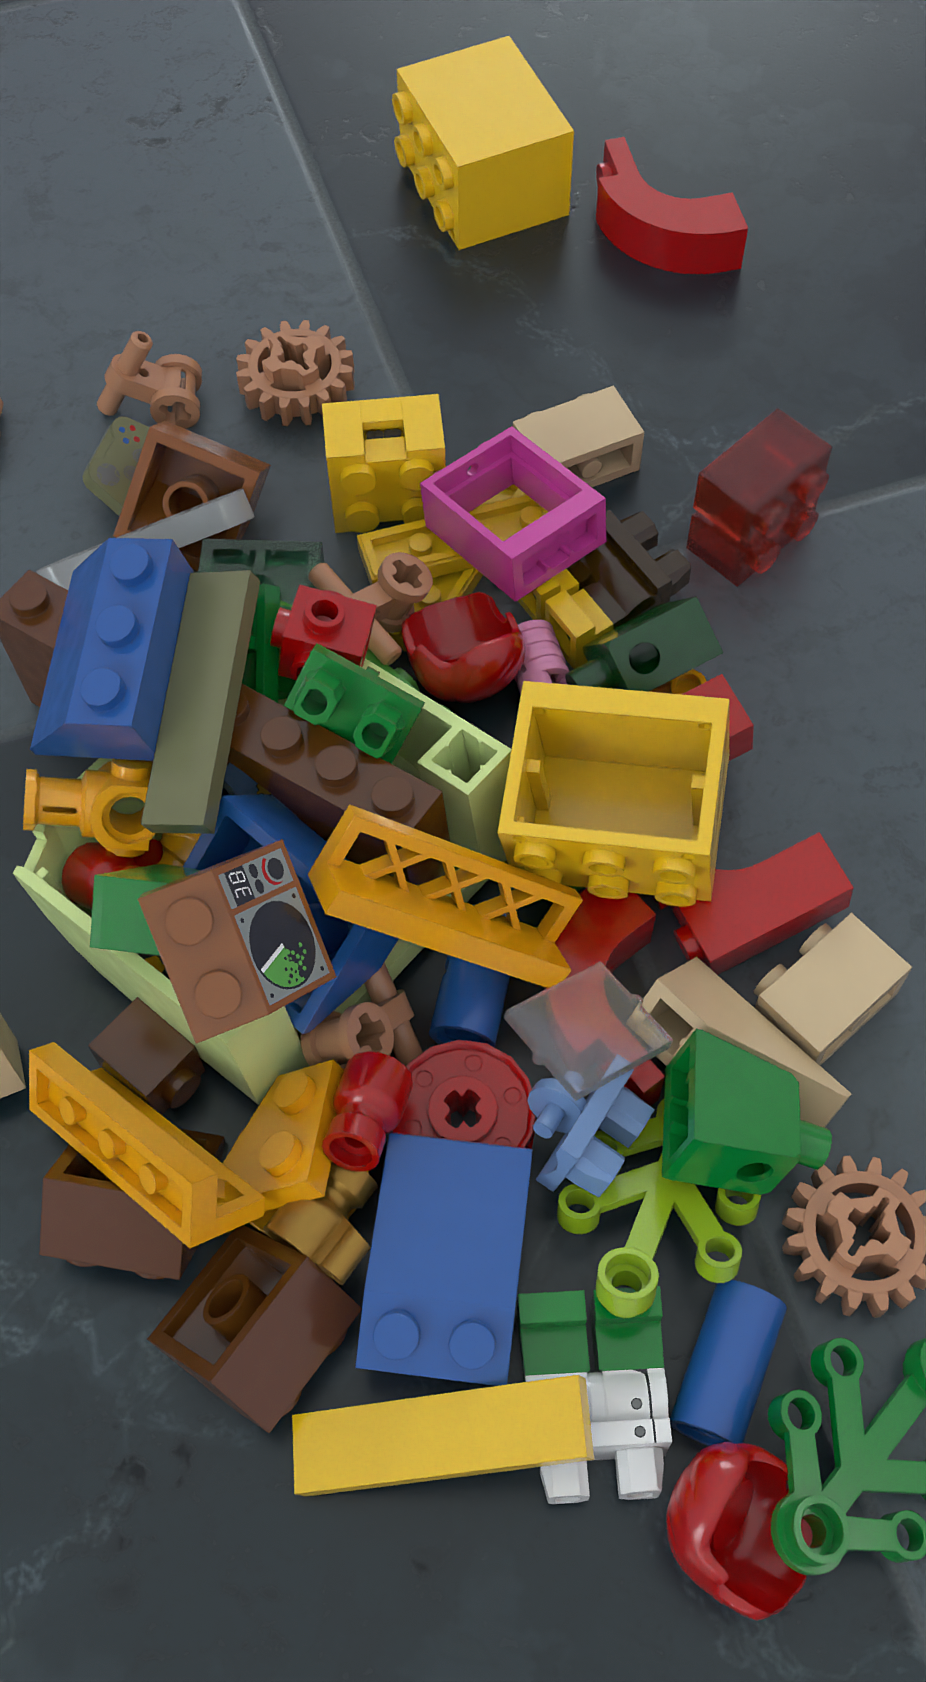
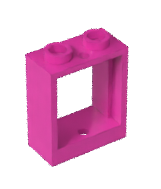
(541, 549)

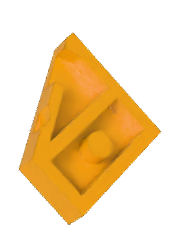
(283, 1140)

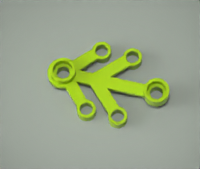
(634, 1262)

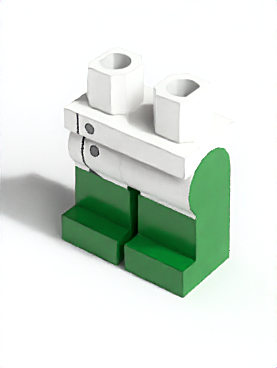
(623, 1393)

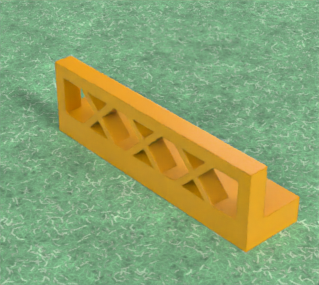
(428, 916)
(139, 1148)

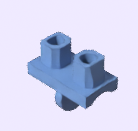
(579, 1153)

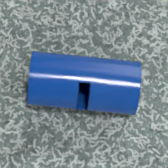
(468, 1003)
(728, 1364)

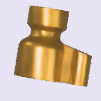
(321, 1224)

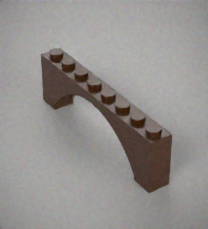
(288, 756)

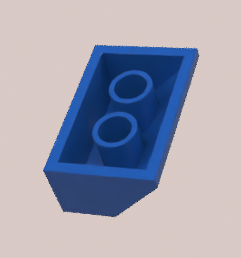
(114, 652)
(354, 950)

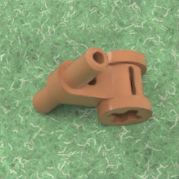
(153, 383)
(400, 584)
(366, 1027)

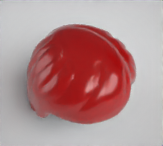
(463, 648)
(723, 1528)

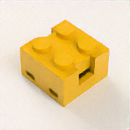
(380, 457)

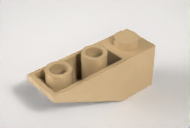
(702, 1000)

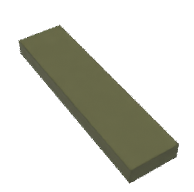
(201, 703)

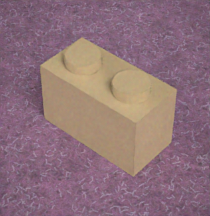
(589, 436)
(832, 988)

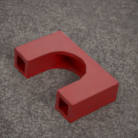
(764, 901)

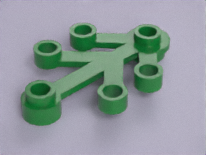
(859, 1464)

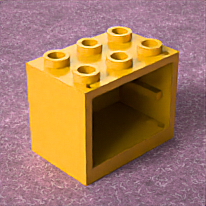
(483, 142)
(617, 790)

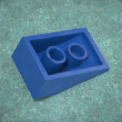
(445, 1260)

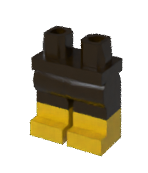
(608, 585)

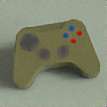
(115, 462)

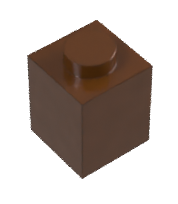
(149, 1057)

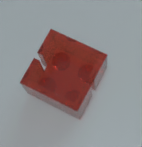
(758, 497)

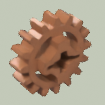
(295, 372)
(837, 1217)

